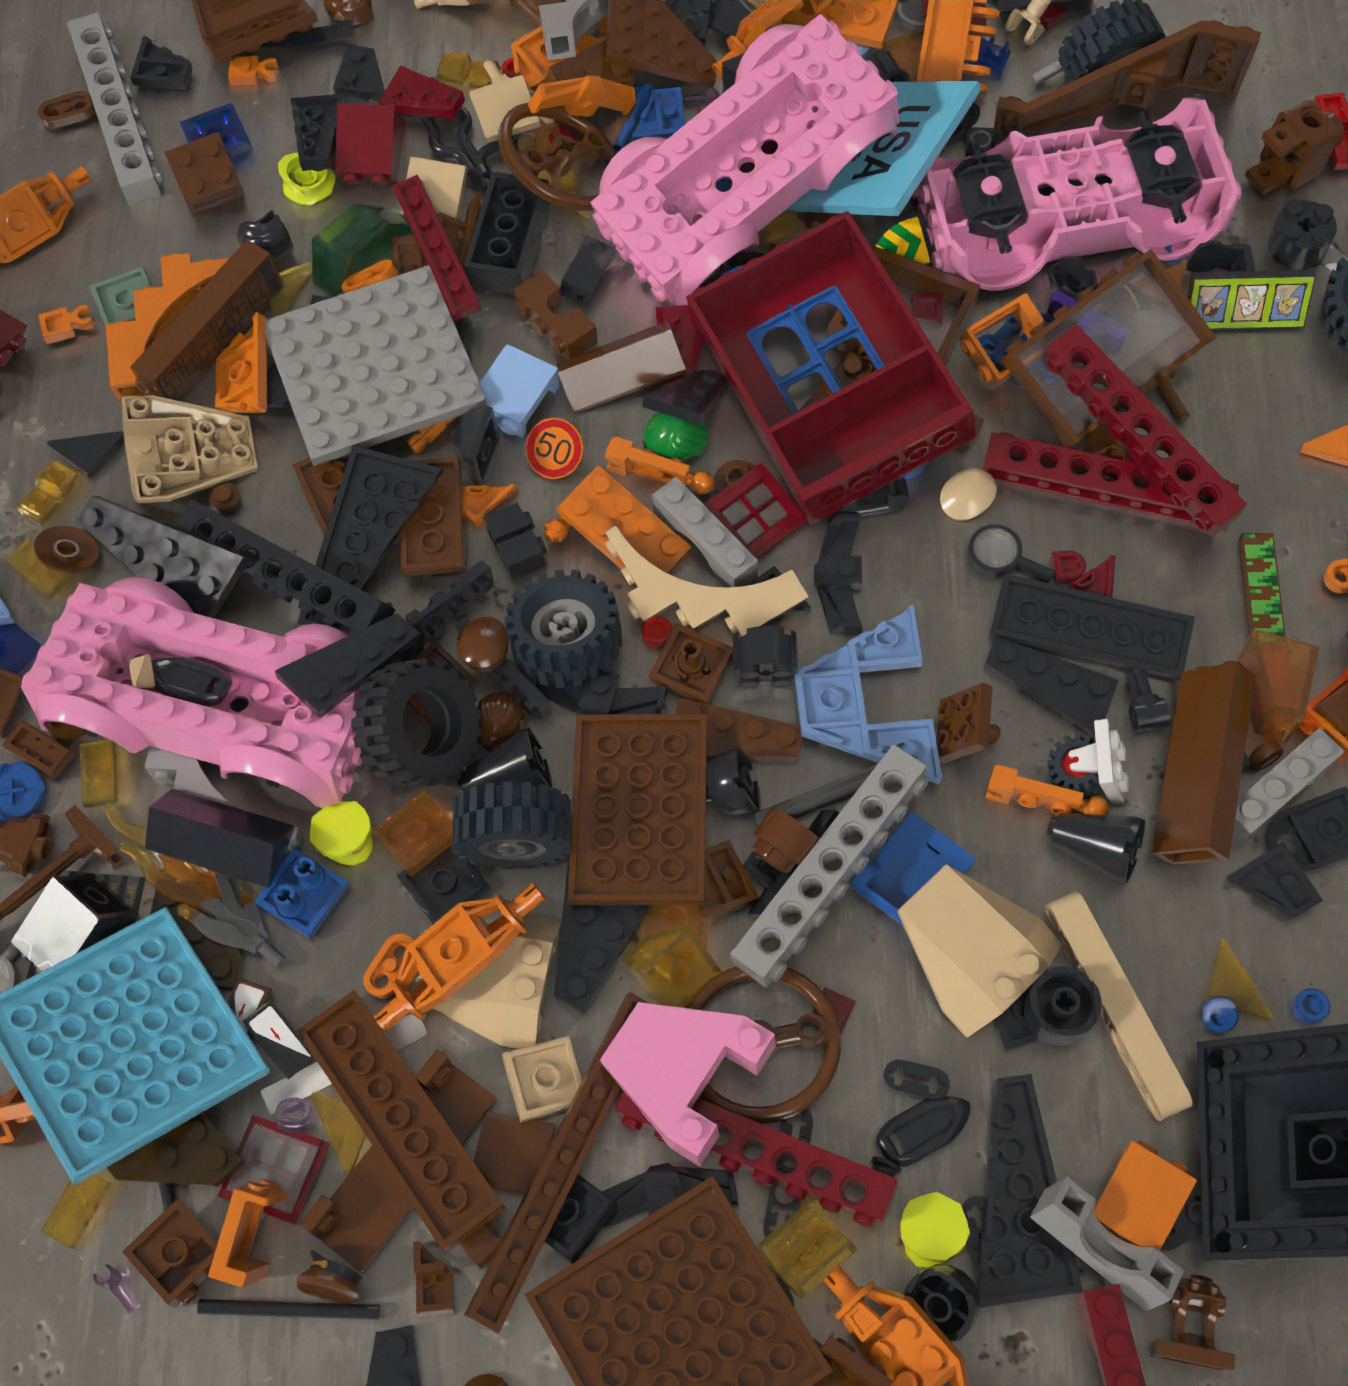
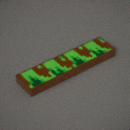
(1262, 583)

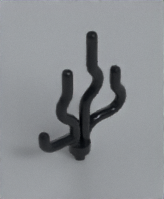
(474, 160)

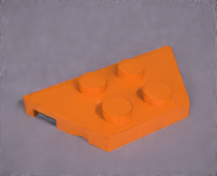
(531, 56)
(243, 371)

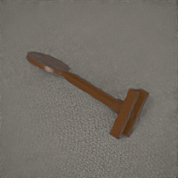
(89, 840)

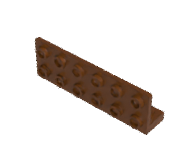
(369, 1200)

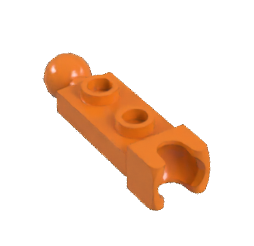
(648, 464)
(1006, 785)

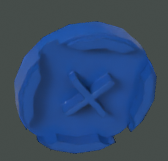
(21, 791)

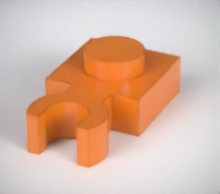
(248, 69)
(61, 323)

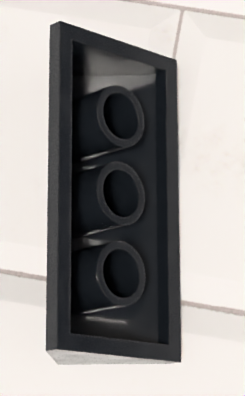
(217, 837)

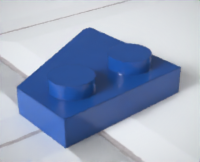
(662, 115)

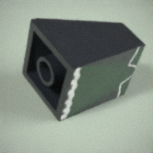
(70, 918)

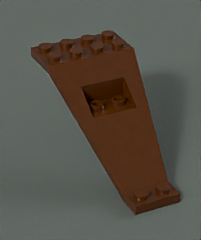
(245, 24)
(1198, 57)

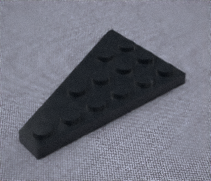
(590, 947)

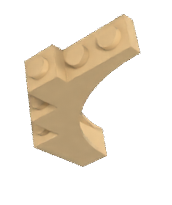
(699, 604)

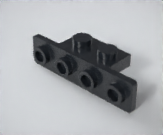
(773, 878)

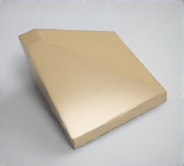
(141, 672)

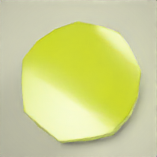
(304, 186)
(342, 833)
(933, 1229)

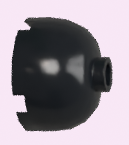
(731, 784)
(946, 1298)

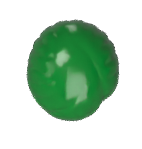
(674, 437)

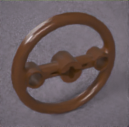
(557, 158)
(785, 1036)

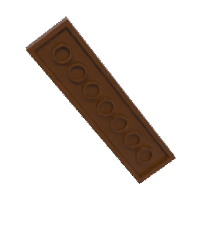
(401, 1122)

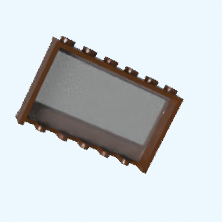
(1134, 318)

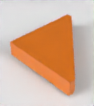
(1330, 446)
(484, 500)

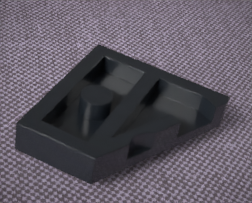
(160, 67)
(359, 74)

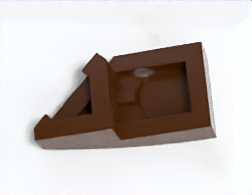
(433, 1284)

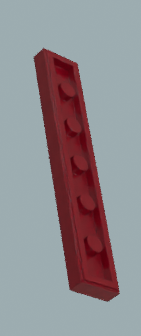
(436, 248)

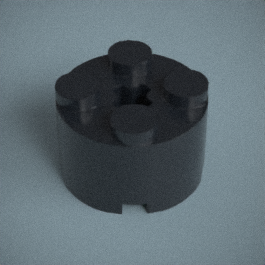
(1302, 234)
(765, 656)
(1074, 991)

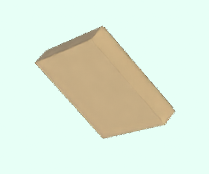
(494, 102)
(442, 183)
(543, 1077)

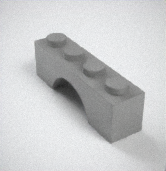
(686, 514)
(1283, 783)
(1141, 1272)

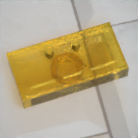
(42, 578)
(98, 773)
(75, 1210)

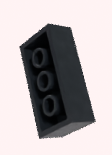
(505, 235)

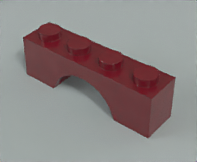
(1110, 1335)

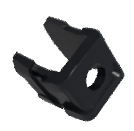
(1218, 257)

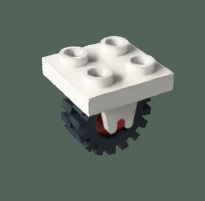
(1088, 763)

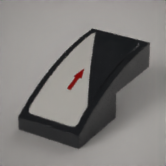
(279, 1039)

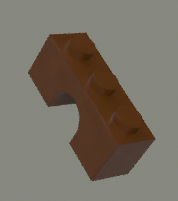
(568, 333)

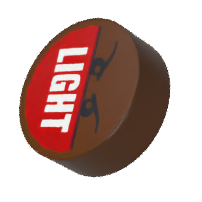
(1265, 755)

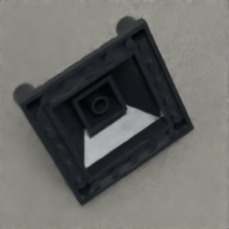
(1274, 1145)

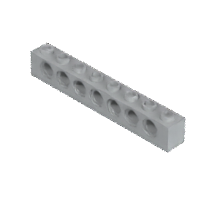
(113, 108)
(894, 768)

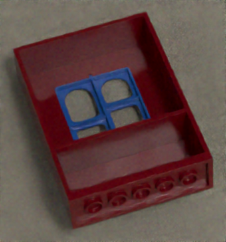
(861, 431)

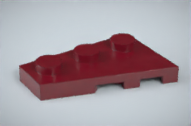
(422, 95)
(686, 337)

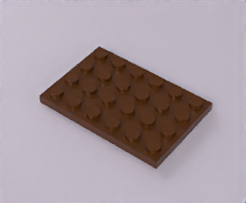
(639, 810)

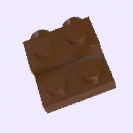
(174, 1254)

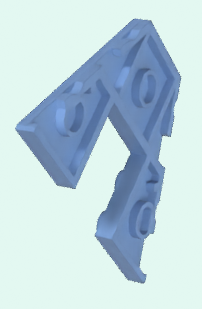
(833, 702)

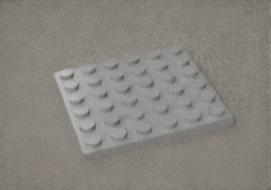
(373, 365)

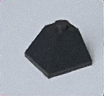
(476, 442)

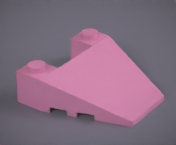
(667, 1060)

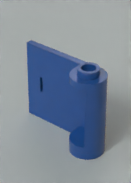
(908, 864)

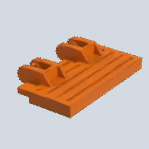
(950, 40)

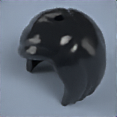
(268, 234)

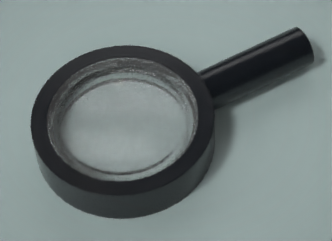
(999, 551)

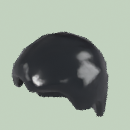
(1071, 277)

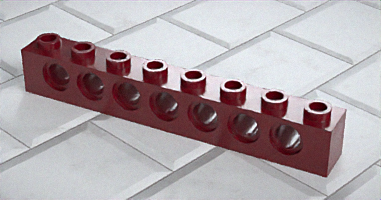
(1141, 413)
(1087, 487)
(777, 1145)

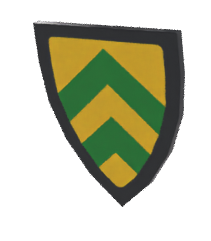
(906, 237)

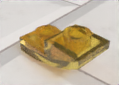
(462, 71)
(51, 490)

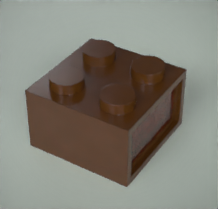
(204, 173)

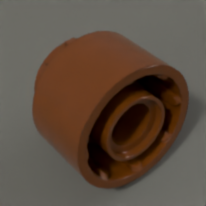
(783, 840)

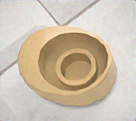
(968, 494)

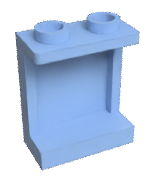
(517, 387)

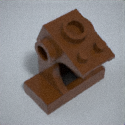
(1200, 1296)

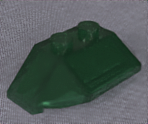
(354, 243)

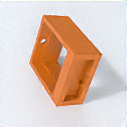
(1026, 316)

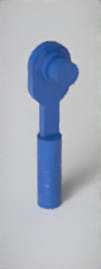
(642, 95)

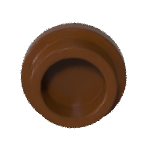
(224, 497)

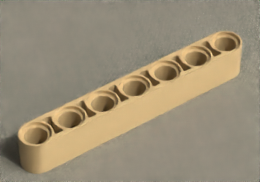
(1121, 1009)

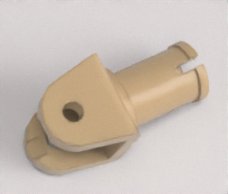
(1032, 14)

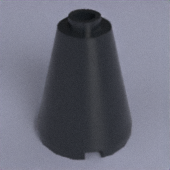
(512, 761)
(1100, 841)

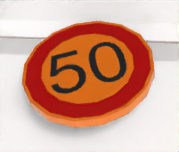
(554, 448)

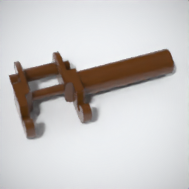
(1171, 396)

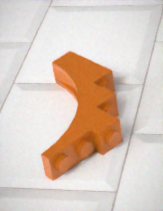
(153, 313)

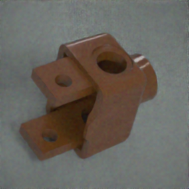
(1298, 132)

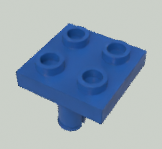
(302, 893)

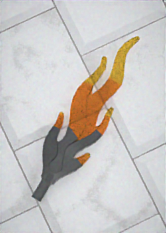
(212, 894)

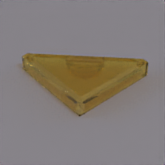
(294, 281)
(1233, 982)
(341, 1129)

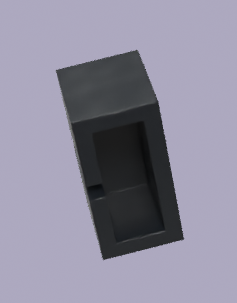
(515, 541)

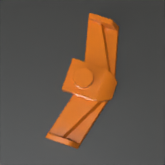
(584, 96)

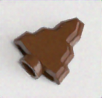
(25, 843)

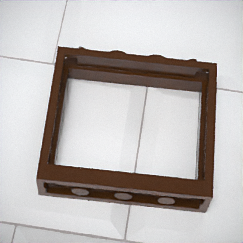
(926, 280)

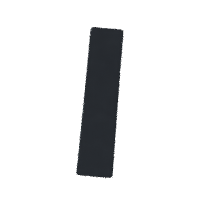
(314, 36)

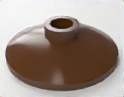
(66, 549)

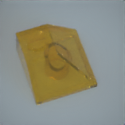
(671, 965)

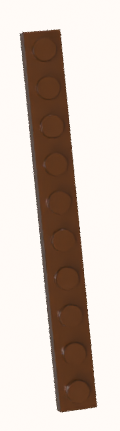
(548, 1187)

